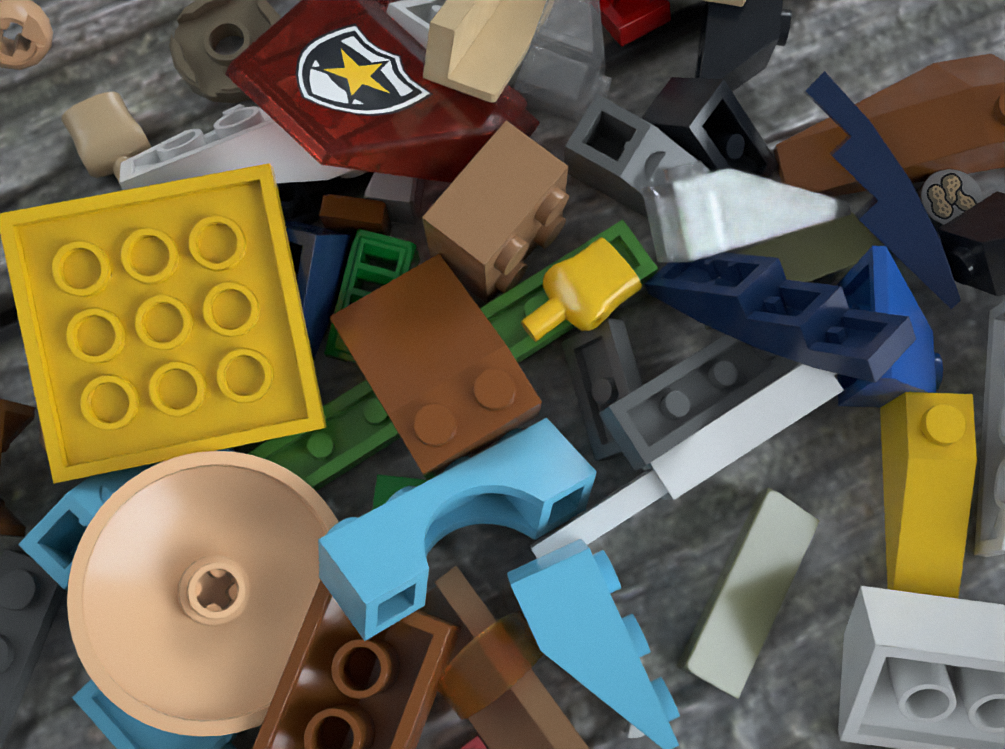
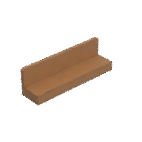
(523, 714)

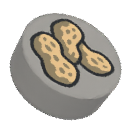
(948, 195)

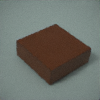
(351, 213)

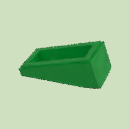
(365, 247)

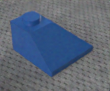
(879, 287)

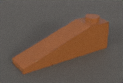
(930, 122)

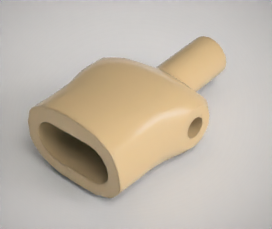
(104, 133)

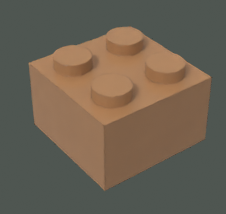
(498, 212)

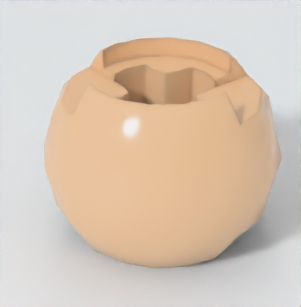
(34, 40)

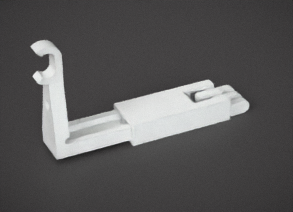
(701, 457)

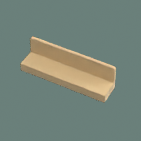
(480, 44)

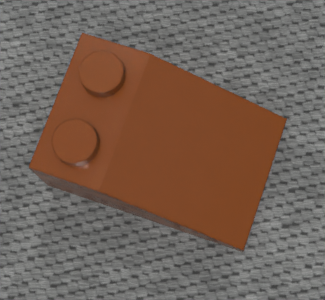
(436, 366)

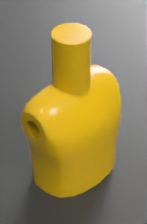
(583, 290)

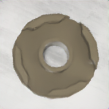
(200, 31)

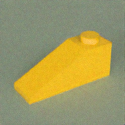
(927, 489)

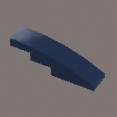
(895, 209)
(782, 316)

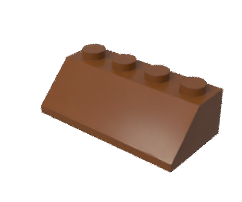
(357, 690)

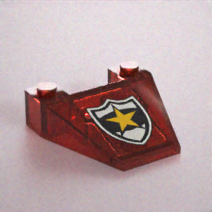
(357, 95)

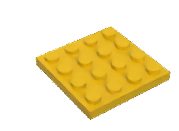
(161, 321)

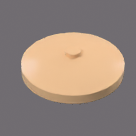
(197, 589)

